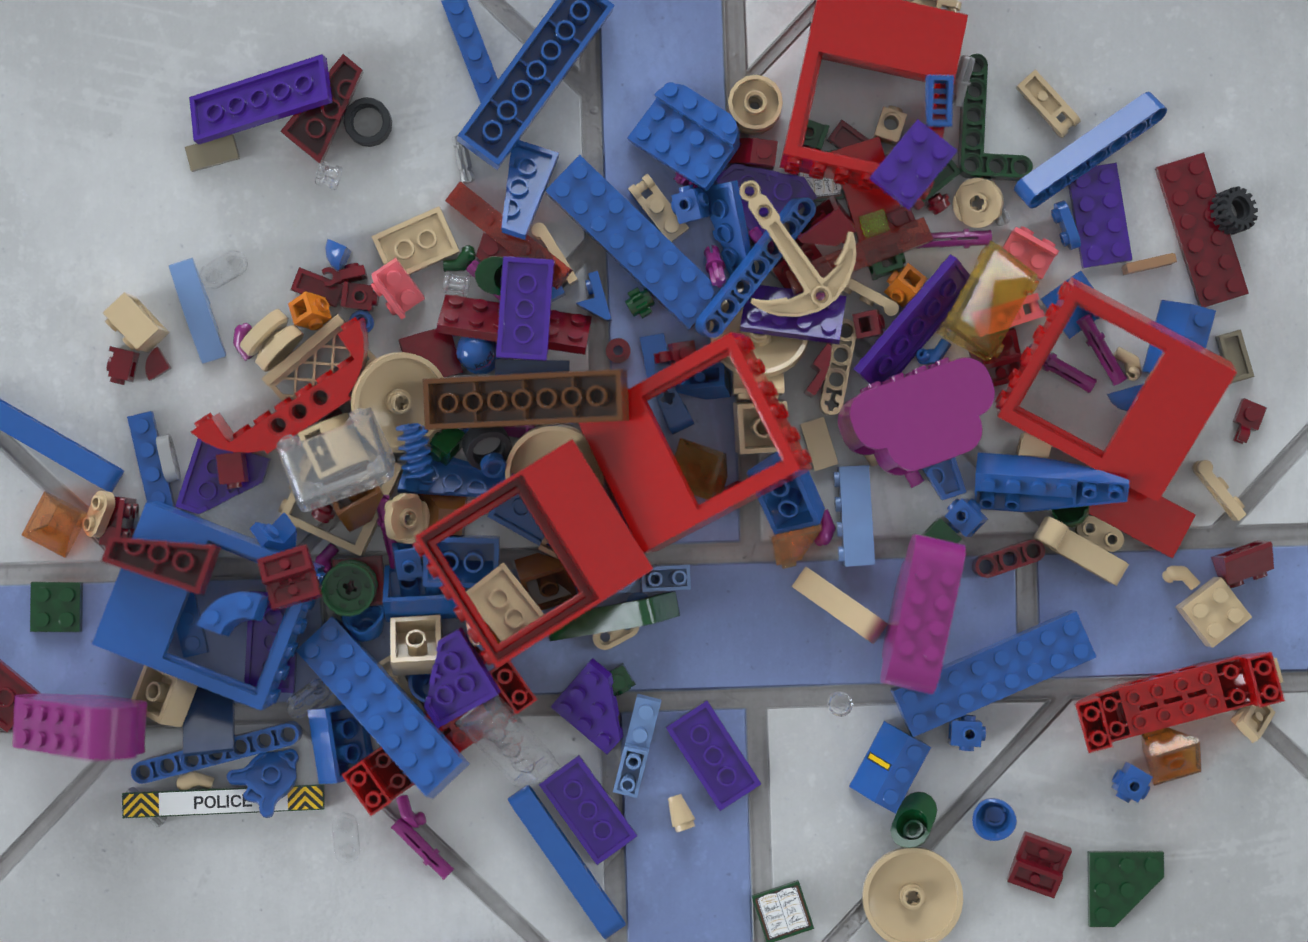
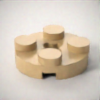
(990, 209)
(395, 514)

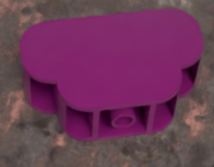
(919, 416)
(922, 613)
(80, 725)

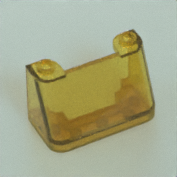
(989, 302)

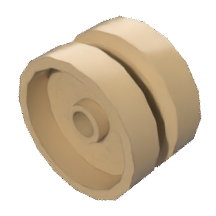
(760, 91)
(271, 340)

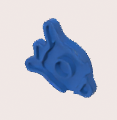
(267, 778)

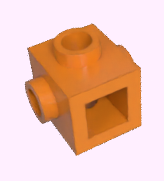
(904, 284)
(310, 311)

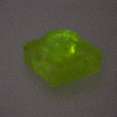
(874, 223)

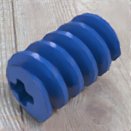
(415, 450)

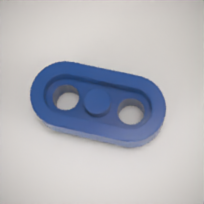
(1062, 215)

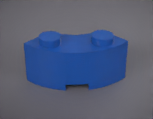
(233, 610)

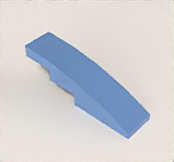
(197, 310)

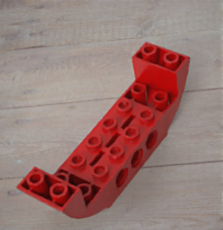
(266, 430)
(1178, 698)
(380, 780)

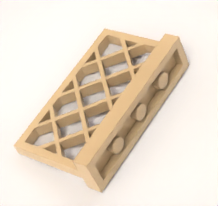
(305, 351)

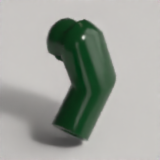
(461, 263)

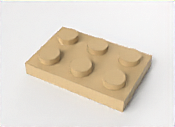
(417, 241)
(503, 602)

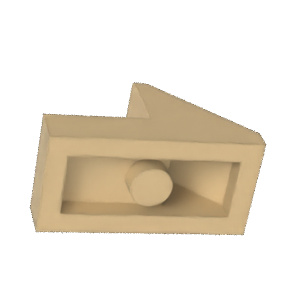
(1253, 721)

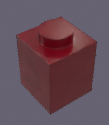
(232, 469)

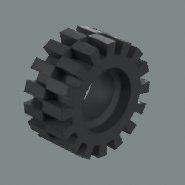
(1242, 205)

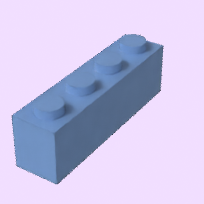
(855, 515)

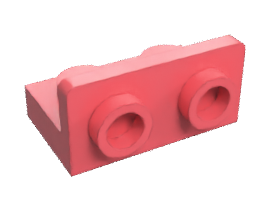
(1030, 250)
(396, 287)

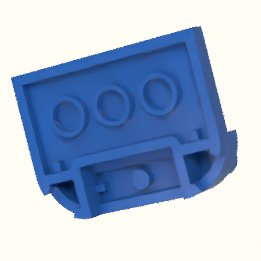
(687, 134)

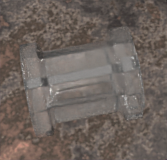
(456, 284)

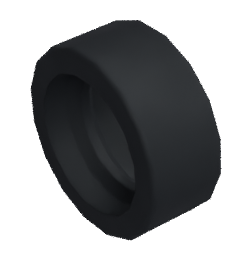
(360, 104)
(475, 435)

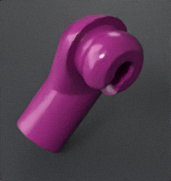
(755, 234)
(239, 334)
(827, 530)
(326, 555)
(408, 815)

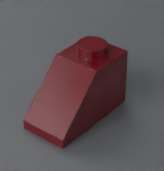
(756, 153)

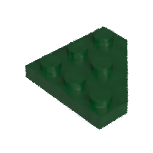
(1119, 883)

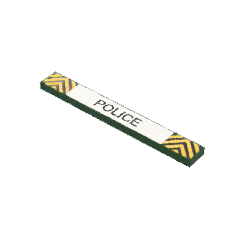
(215, 802)

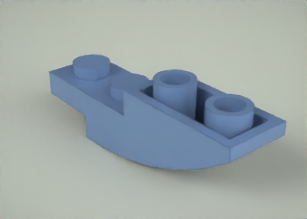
(661, 579)
(637, 745)

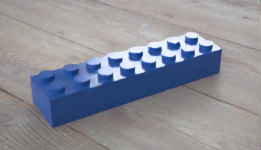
(532, 78)
(632, 241)
(997, 672)
(383, 708)

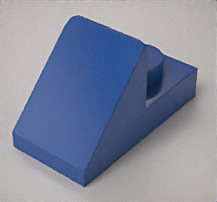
(598, 304)
(278, 536)

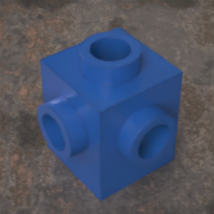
(690, 204)
(973, 517)
(957, 731)
(1128, 775)

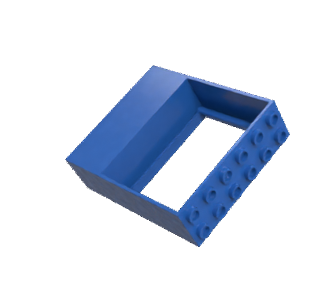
(146, 611)

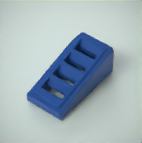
(948, 80)

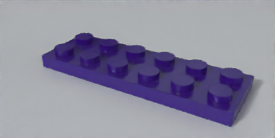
(260, 99)
(914, 324)

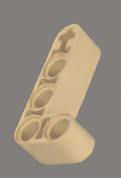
(840, 368)
(1080, 550)
(839, 605)

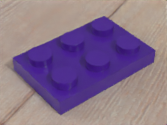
(913, 164)

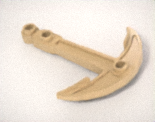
(806, 274)

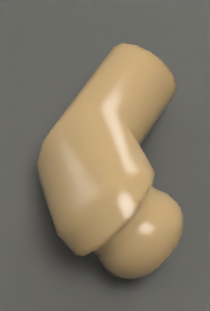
(1131, 363)
(1180, 573)
(192, 779)

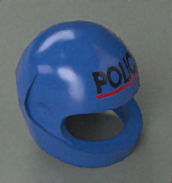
(477, 354)

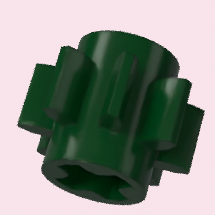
(639, 302)

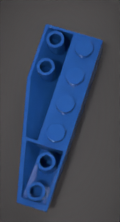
(1041, 484)

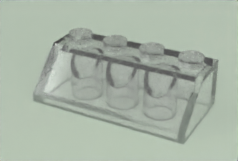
(508, 742)

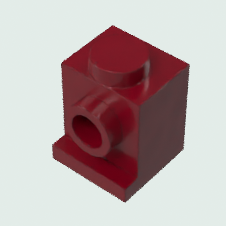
(349, 301)
(868, 324)
(122, 365)

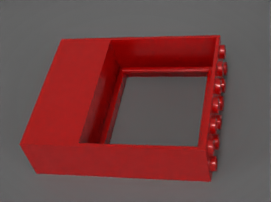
(878, 37)
(1162, 417)
(645, 471)
(577, 525)

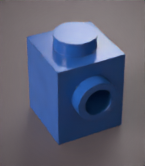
(406, 561)

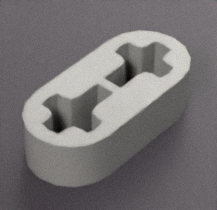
(168, 458)

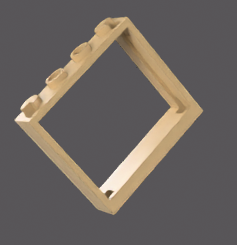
(367, 531)

